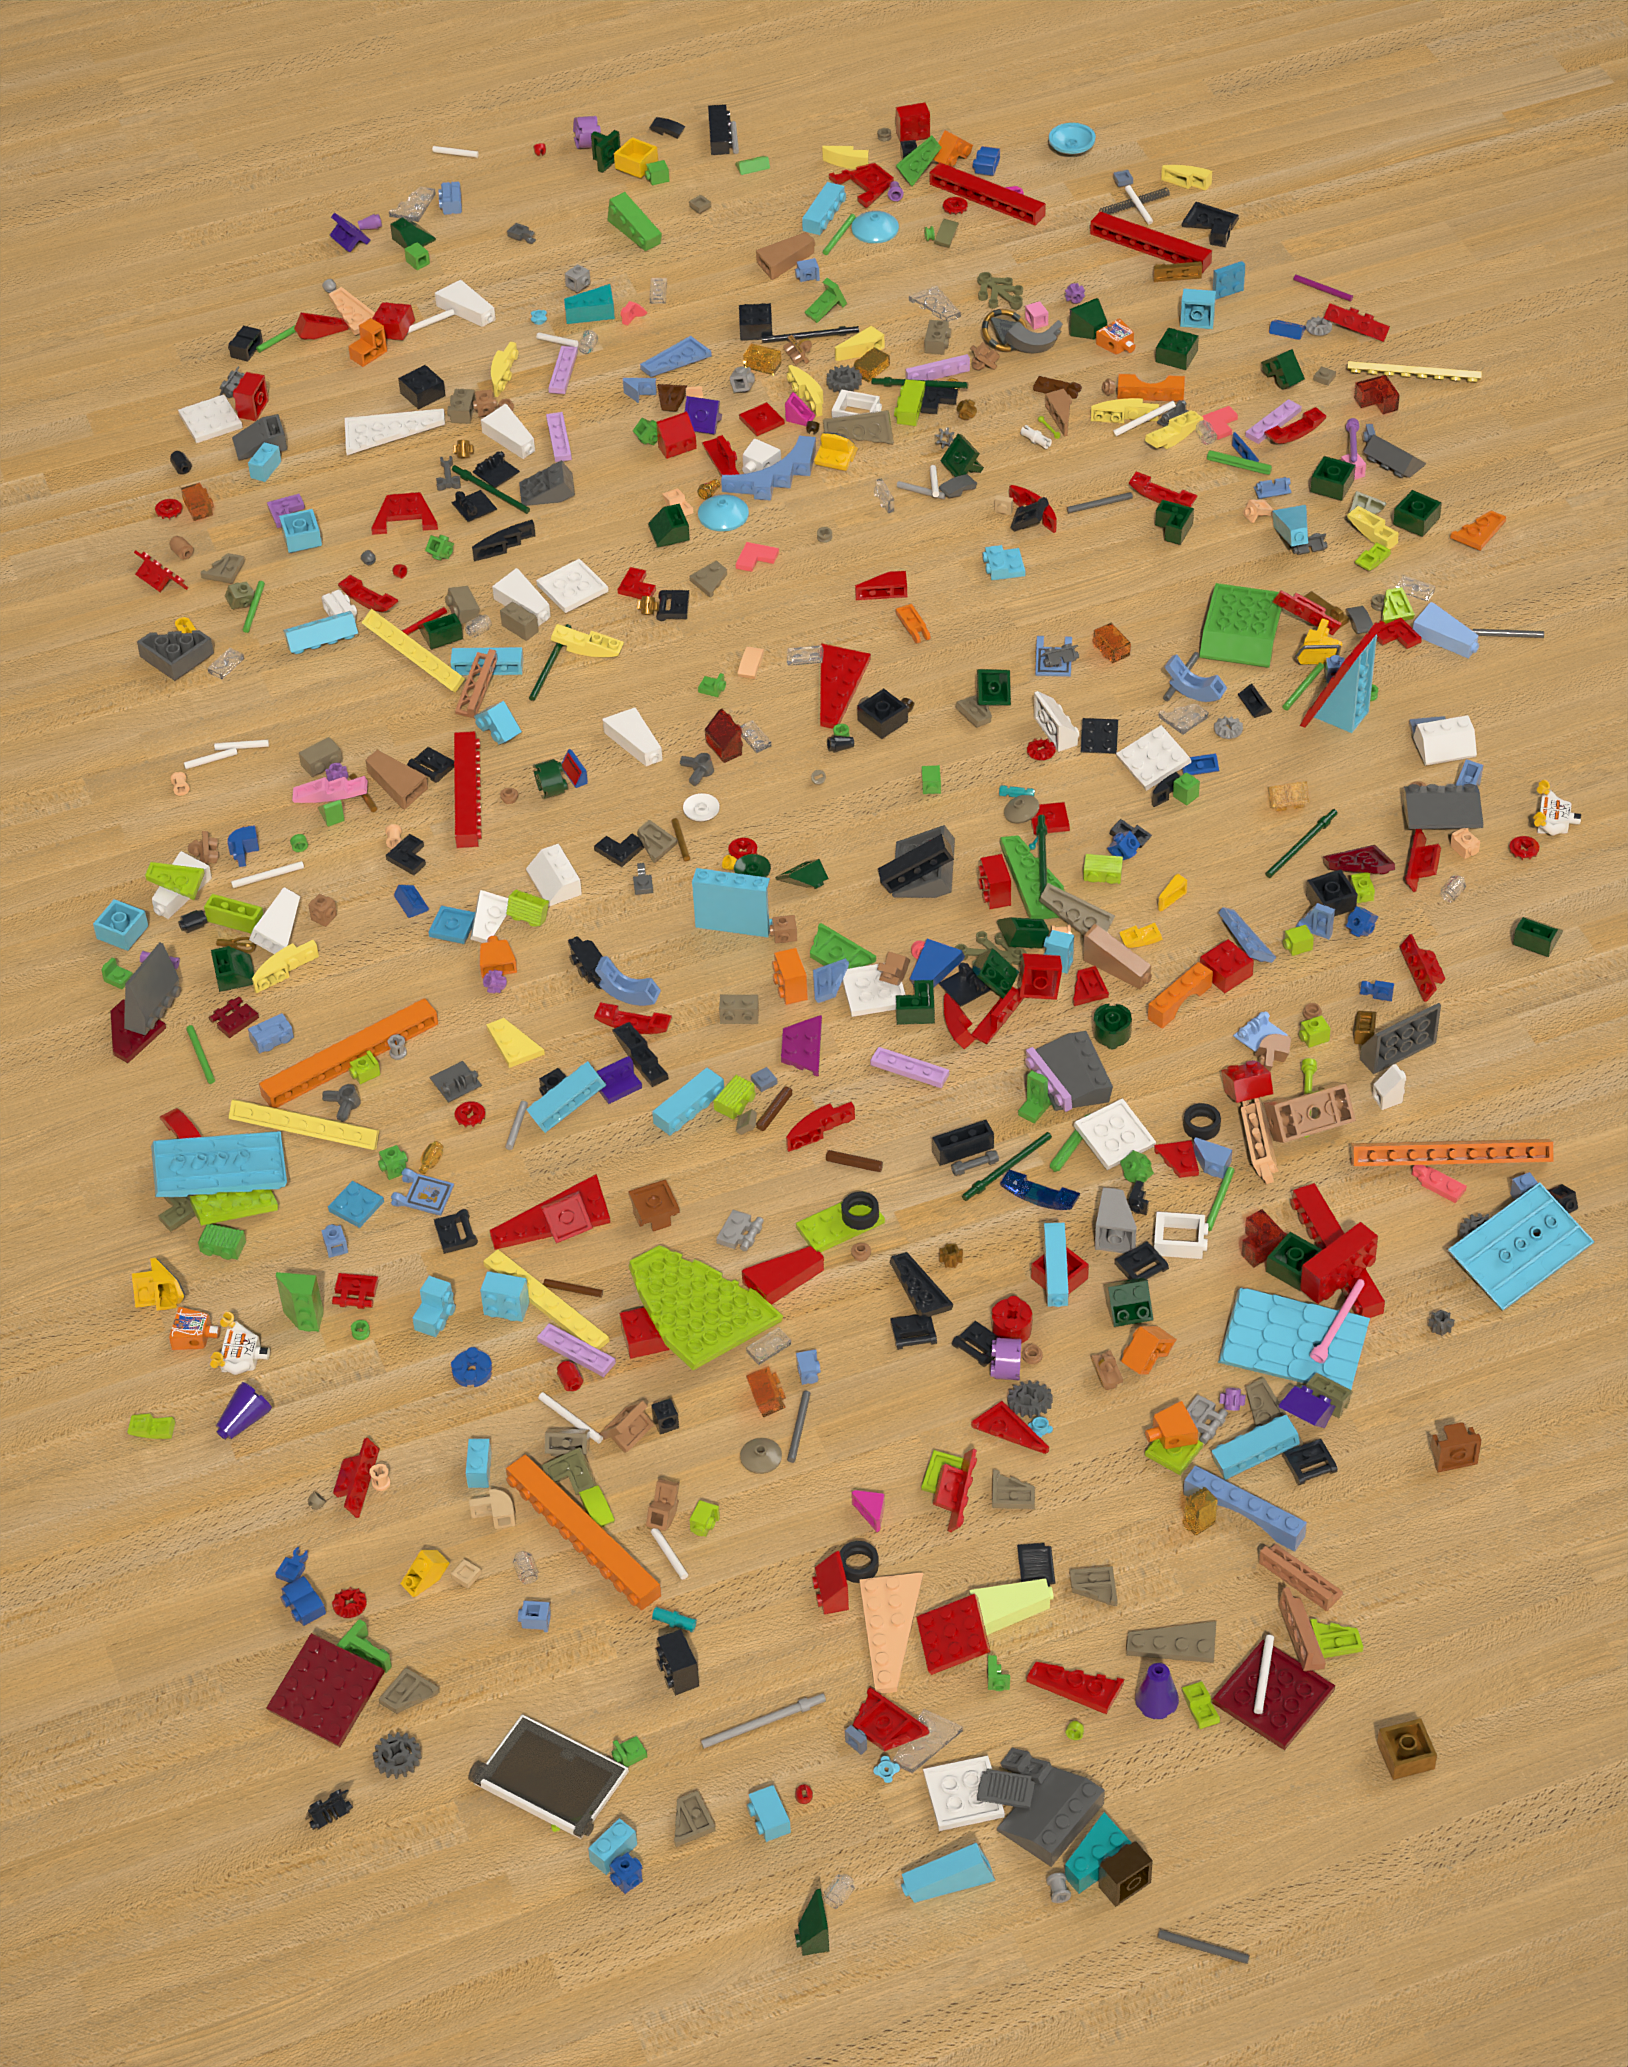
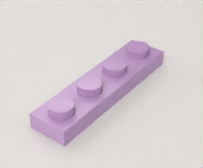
(563, 369)
(939, 369)
(1277, 417)
(558, 436)
(910, 1067)
(1055, 1087)
(576, 1350)

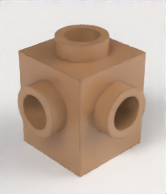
(484, 402)
(322, 910)
(784, 929)

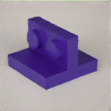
(346, 233)
(703, 413)
(619, 1080)

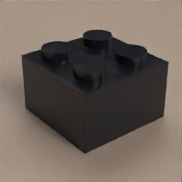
(755, 321)
(421, 387)
(882, 713)
(1332, 891)
(677, 1662)

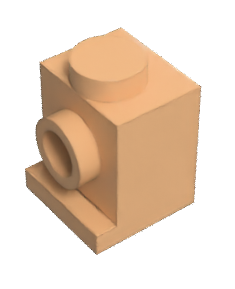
(1465, 843)

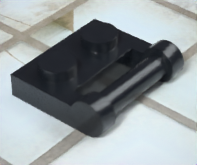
(1029, 514)
(678, 607)
(433, 760)
(449, 1234)
(1140, 1258)
(912, 1326)
(980, 1338)
(1307, 1456)

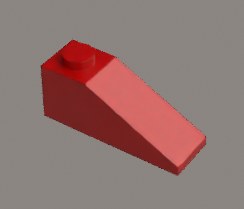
(317, 326)
(885, 586)

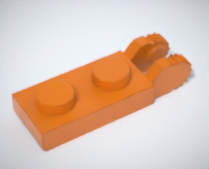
(912, 622)

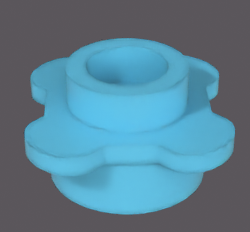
(538, 317)
(1040, 1426)
(880, 1769)

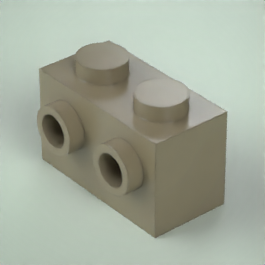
(937, 337)
(461, 406)
(462, 603)
(519, 621)
(320, 756)
(739, 1009)
(566, 1440)

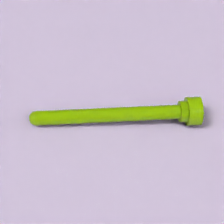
(1309, 1067)

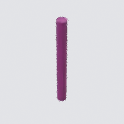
(1324, 288)

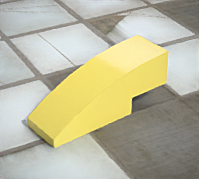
(845, 156)
(1187, 176)
(1373, 527)

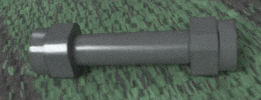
(990, 1157)

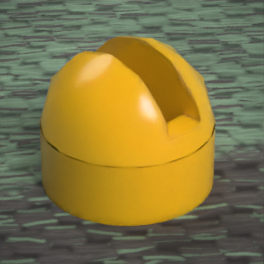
(728, 862)

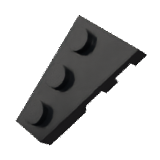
(1205, 216)

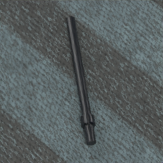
(842, 331)

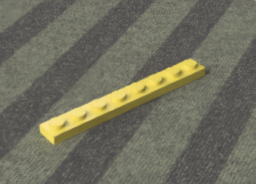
(1421, 372)
(413, 650)
(304, 1124)
(549, 1303)

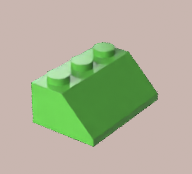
(301, 1300)

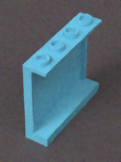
(731, 902)

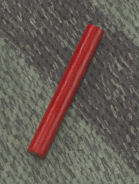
(434, 615)

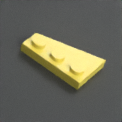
(512, 1043)

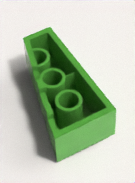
(633, 222)

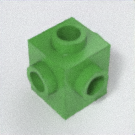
(646, 431)
(439, 547)
(392, 1162)
(1137, 1167)

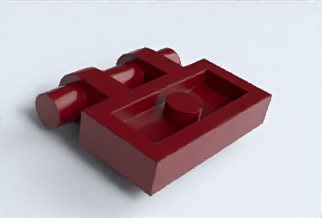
(237, 1020)

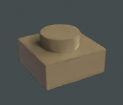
(700, 203)
(1324, 376)
(746, 1122)

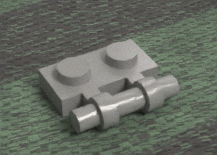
(735, 1227)
(1200, 1411)

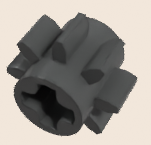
(940, 436)
(1441, 1322)

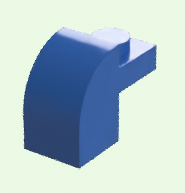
(241, 842)

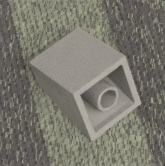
(1115, 1223)

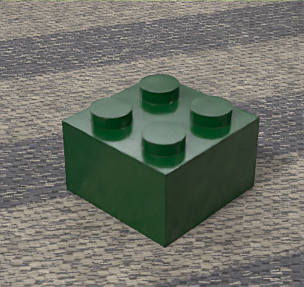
(1177, 348)
(1333, 478)
(1417, 513)
(1288, 1258)

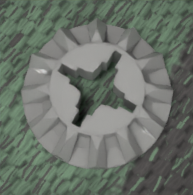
(1323, 329)
(1223, 731)

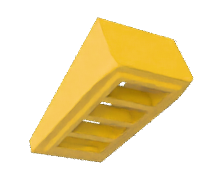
(1173, 892)

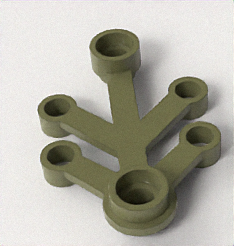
(986, 280)
(1012, 954)

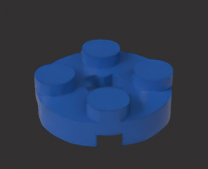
(469, 1358)

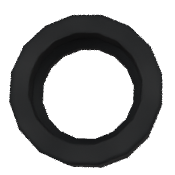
(1203, 1110)
(862, 1222)
(866, 1549)

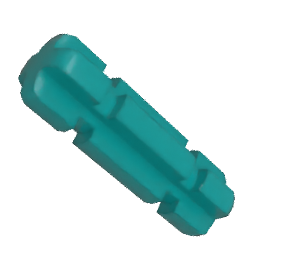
(1015, 791)

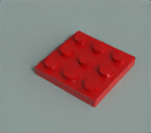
(953, 1634)

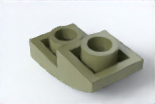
(946, 233)

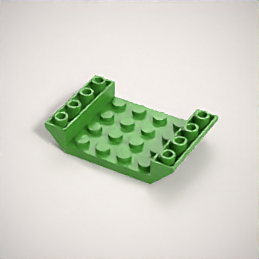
(1241, 625)

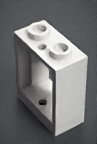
(856, 400)
(1180, 1248)

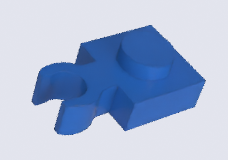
(1380, 990)
(292, 1568)

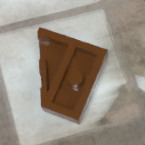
(671, 396)

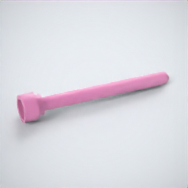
(1320, 1352)

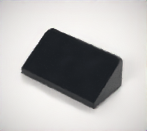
(1254, 701)

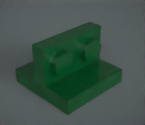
(604, 148)
(961, 457)

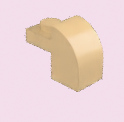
(498, 1505)

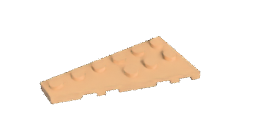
(889, 1617)

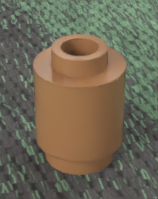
(181, 547)

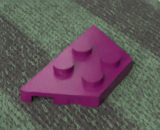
(802, 1045)

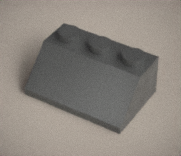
(1393, 457)

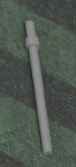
(803, 1705)

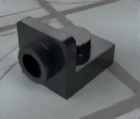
(1565, 1197)
(1137, 1199)

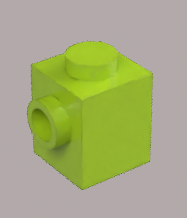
(1298, 940)
(1314, 1031)

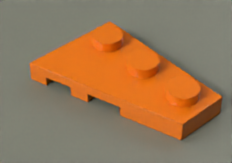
(1481, 531)

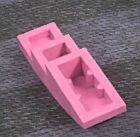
(324, 790)

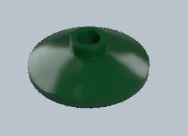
(753, 865)

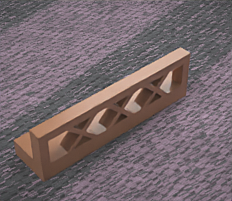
(480, 686)
(1297, 1579)
(1301, 1632)

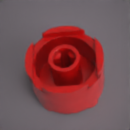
(1012, 1319)

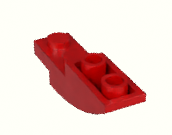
(812, 1126)

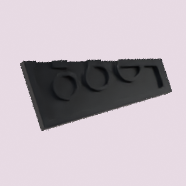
(919, 1287)

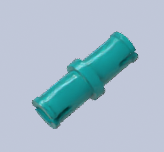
(674, 1619)

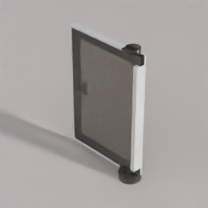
(550, 1776)

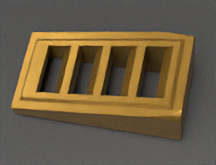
(1365, 1028)

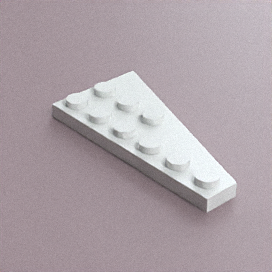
(374, 430)

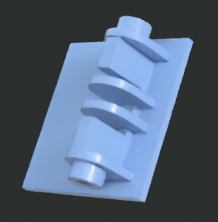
(1257, 1030)

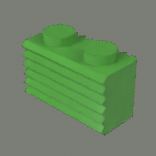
(222, 1241)

